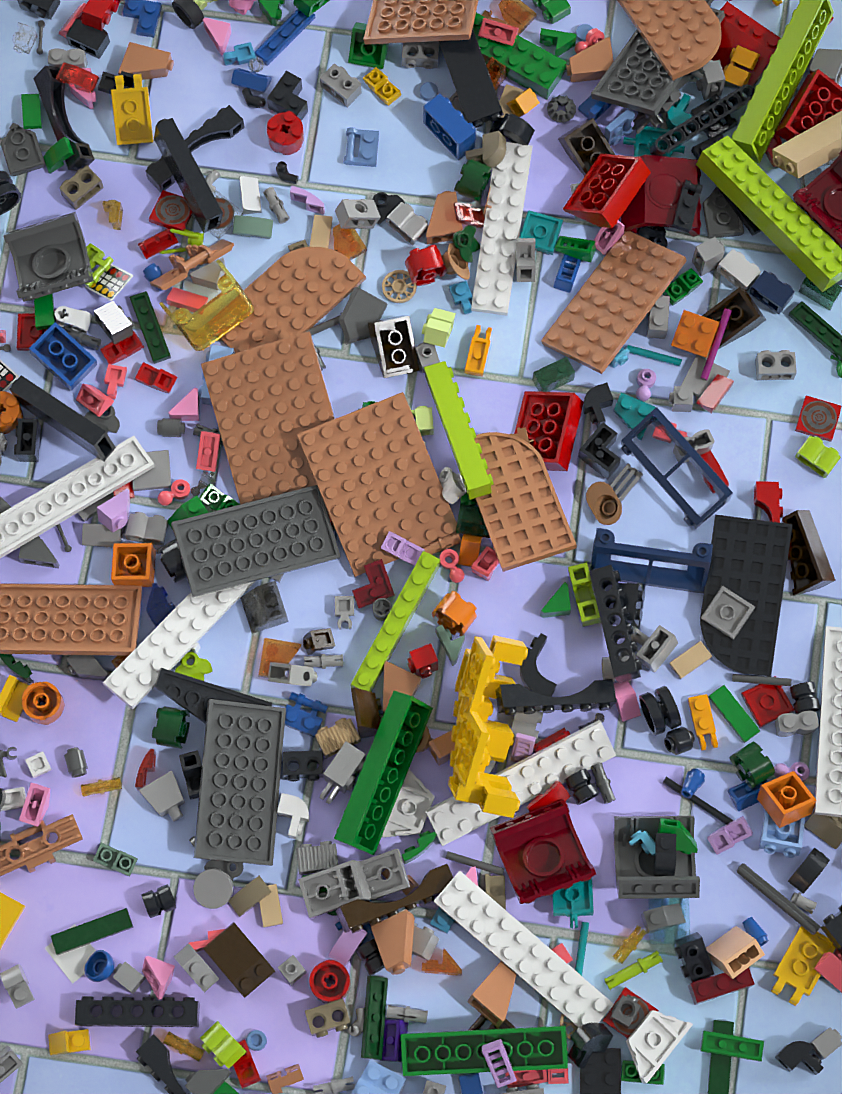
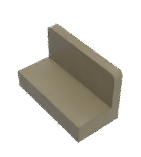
(826, 828)
(496, 889)

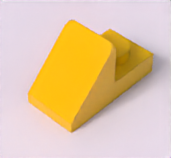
(69, 1042)

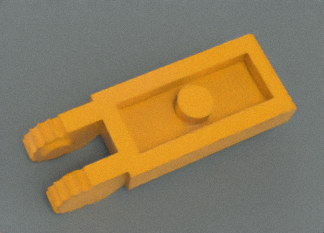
(478, 352)
(702, 720)

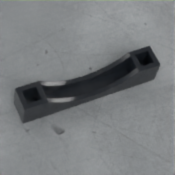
(52, 97)
(221, 126)
(517, 698)
(157, 1057)

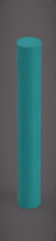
(654, 355)
(582, 947)

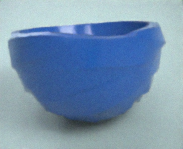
(99, 966)

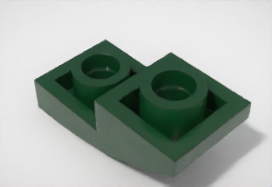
(18, 669)

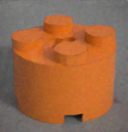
(12, 413)
(455, 613)
(43, 692)

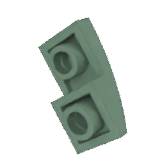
(252, 226)
(115, 859)

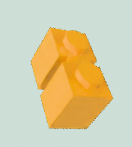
(745, 58)

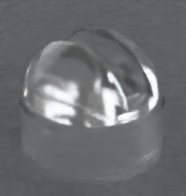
(259, 65)

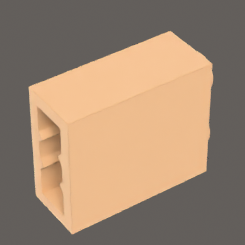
(734, 951)

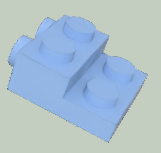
(783, 839)
(379, 1080)

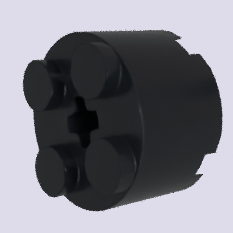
(172, 560)

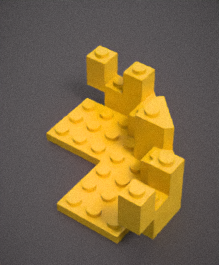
(474, 735)

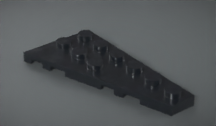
(194, 693)

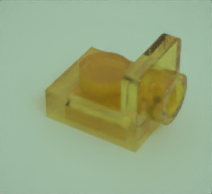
(115, 213)

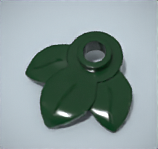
(466, 243)

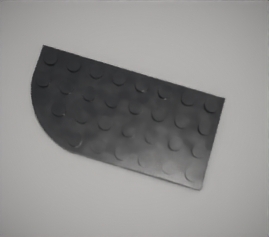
(752, 563)

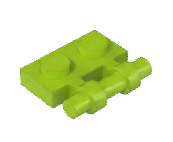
(95, 258)

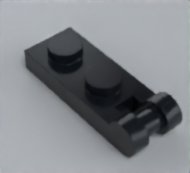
(686, 206)

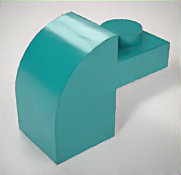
(677, 114)

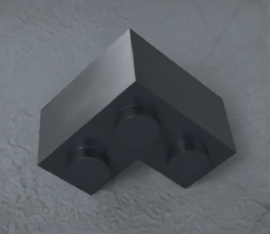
(285, 96)
(596, 451)

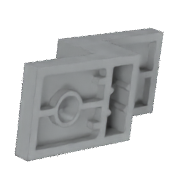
(354, 881)

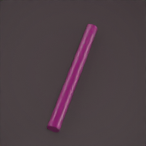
(715, 345)

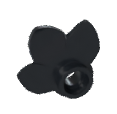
(386, 208)
(655, 235)

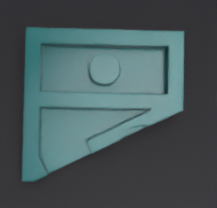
(632, 411)

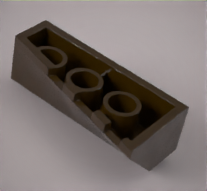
(807, 555)

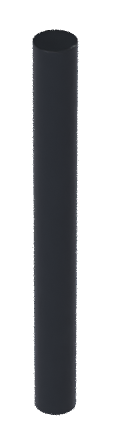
(699, 802)

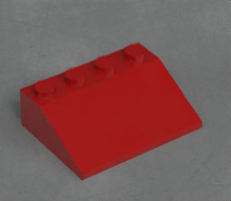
(744, 31)
(814, 102)
(607, 189)
(553, 425)

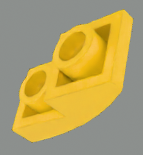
(380, 85)

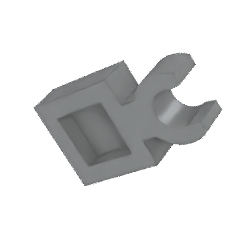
(344, 608)

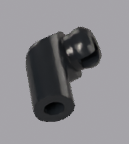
(253, 101)
(284, 174)

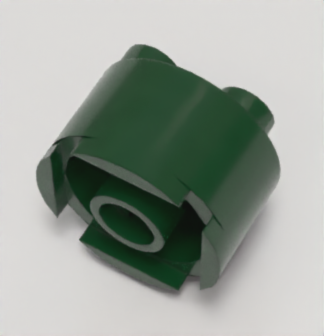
(473, 179)
(171, 727)
(752, 765)

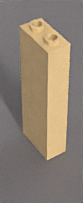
(810, 148)

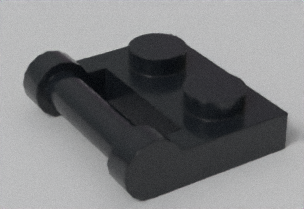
(718, 127)

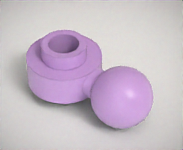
(643, 392)
(781, 769)

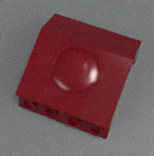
(660, 193)
(824, 200)
(541, 852)

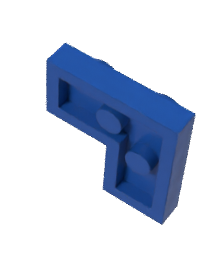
(147, 13)

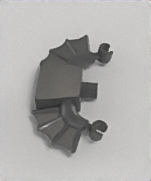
(644, 119)

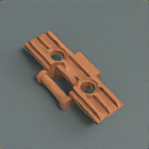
(198, 255)
(39, 850)

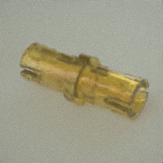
(101, 786)
(629, 944)
(183, 1046)

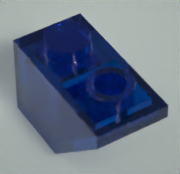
(157, 605)

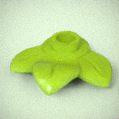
(197, 669)

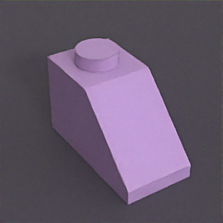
(115, 511)

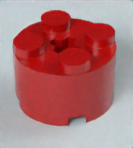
(285, 133)
(425, 265)
(323, 972)

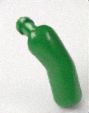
(839, 365)

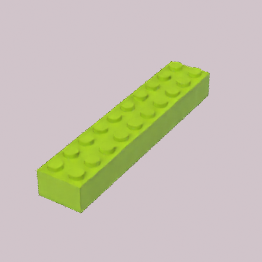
(782, 77)
(773, 212)

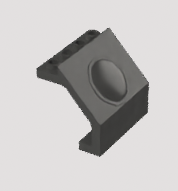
(49, 256)
(636, 867)

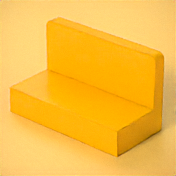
(11, 698)

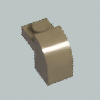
(492, 150)

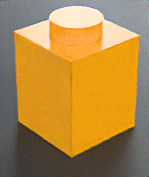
(523, 102)

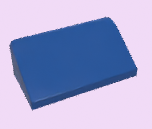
(251, 79)
(744, 796)

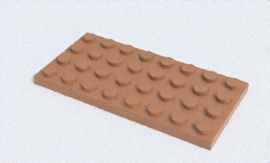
(613, 301)
(69, 619)

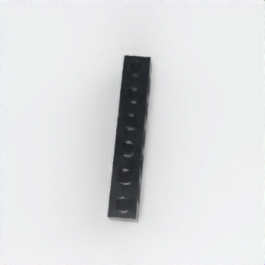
(600, 580)
(85, 1018)

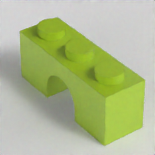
(584, 594)

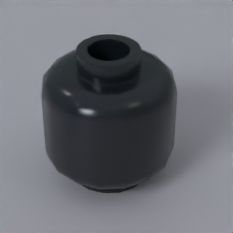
(679, 740)

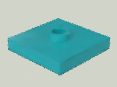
(544, 230)

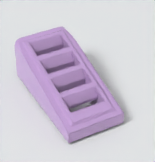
(522, 747)
(490, 1047)

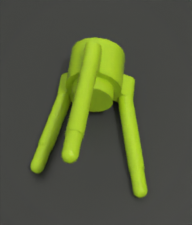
(194, 238)

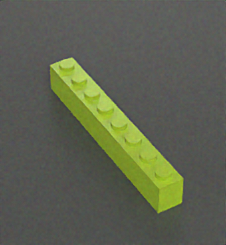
(457, 430)
(396, 622)

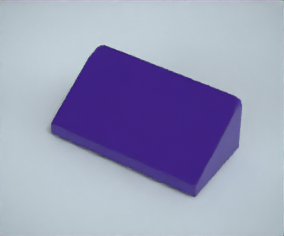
(392, 1040)

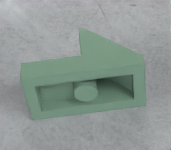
(452, 647)

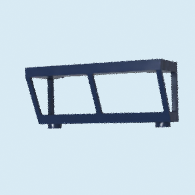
(659, 420)
(691, 580)

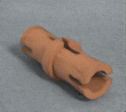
(442, 543)

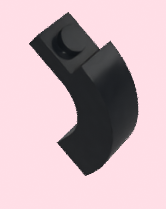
(529, 672)

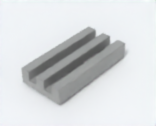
(633, 471)

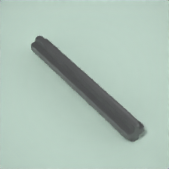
(777, 898)

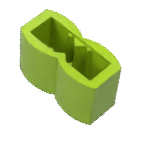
(818, 456)
(222, 1044)

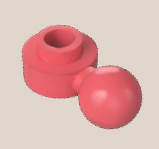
(592, 38)
(166, 497)
(456, 574)

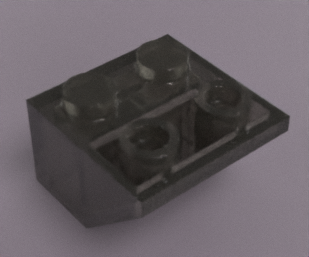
(264, 607)

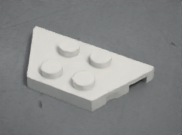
(409, 809)
(654, 1042)

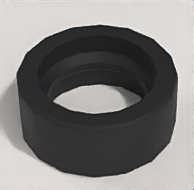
(188, 12)

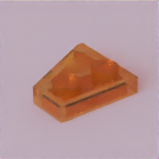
(517, 14)
(348, 242)
(278, 652)

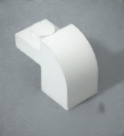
(295, 808)

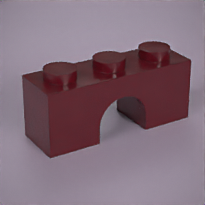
(719, 985)

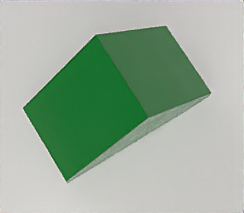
(559, 603)

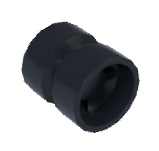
(804, 696)
(581, 786)
(159, 901)
(370, 954)

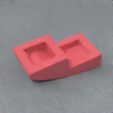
(199, 945)

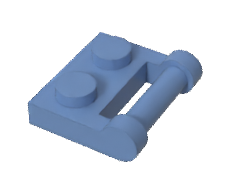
(616, 129)
(367, 150)

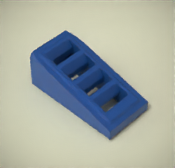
(563, 282)

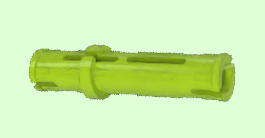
(633, 970)

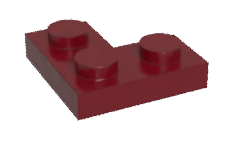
(378, 588)

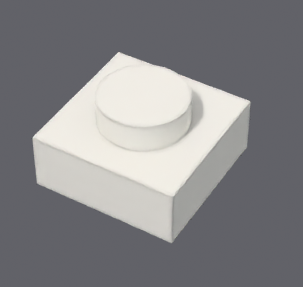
(38, 764)

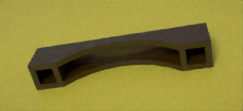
(360, 913)

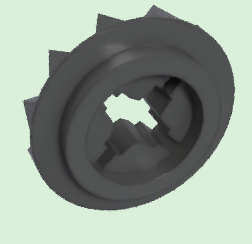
(560, 115)

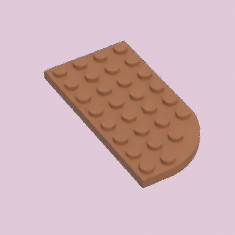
(677, 31)
(294, 296)
(523, 507)

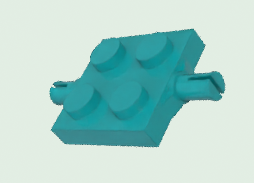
(645, 138)
(574, 901)

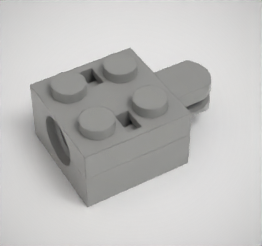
(343, 771)

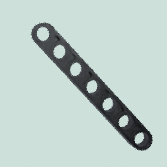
(695, 124)

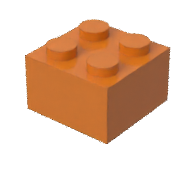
(695, 334)
(133, 564)
(786, 799)

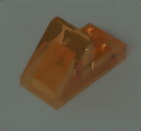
(448, 966)

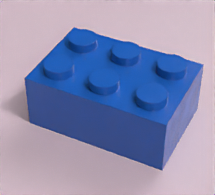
(449, 126)
(63, 356)

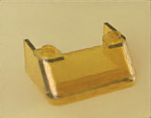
(214, 317)

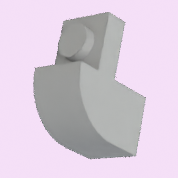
(525, 260)
(17, 986)

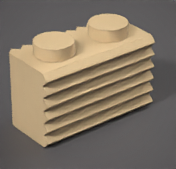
(333, 738)

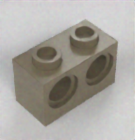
(84, 190)
(326, 1012)

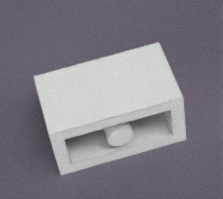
(738, 270)

